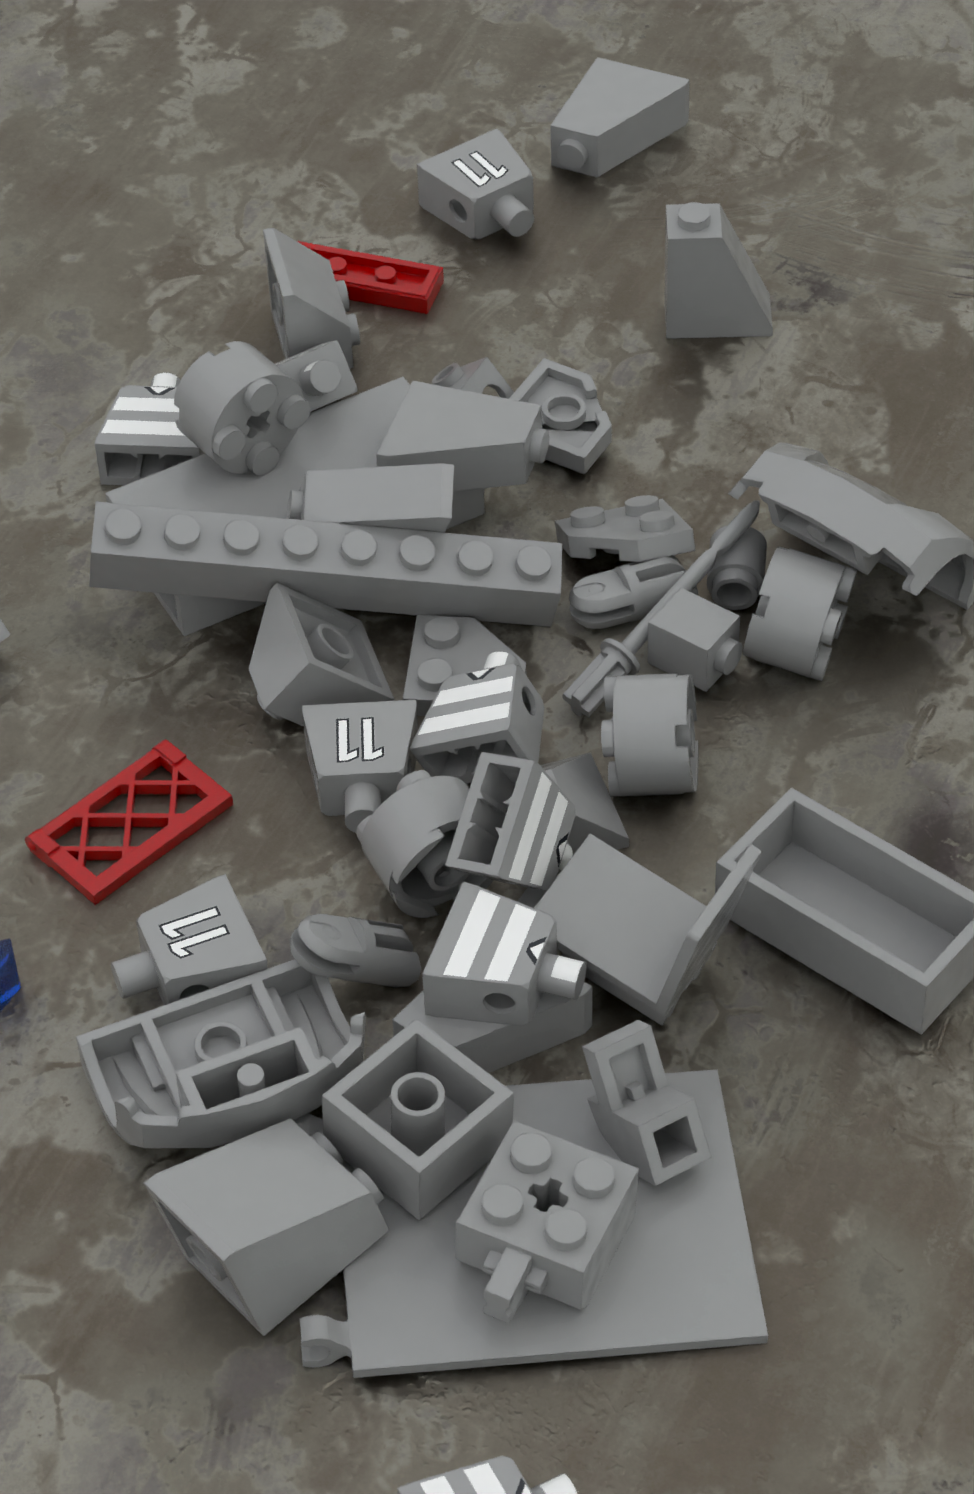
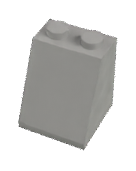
(269, 1218)

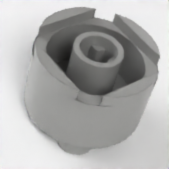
(240, 408)
(799, 612)
(650, 734)
(411, 841)

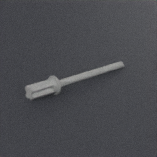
(618, 658)

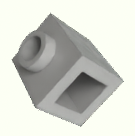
(694, 639)

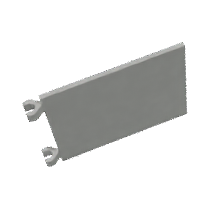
(672, 1285)

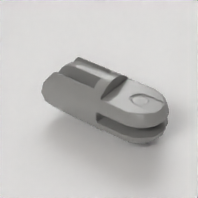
(623, 592)
(355, 950)

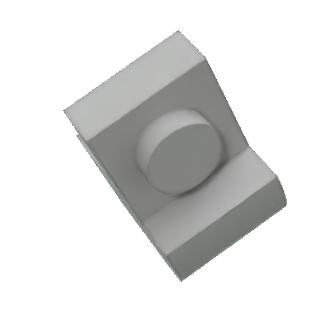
(638, 1110)

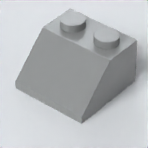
(306, 298)

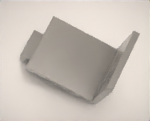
(634, 927)

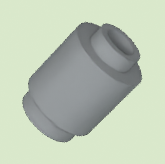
(738, 572)

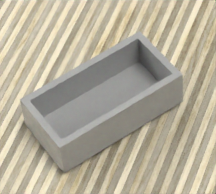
(856, 910)

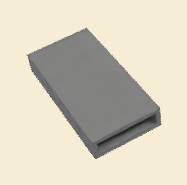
(331, 438)

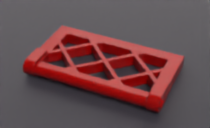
(71, 860)

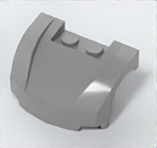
(861, 522)
(223, 1060)

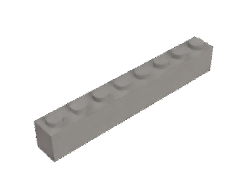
(325, 561)

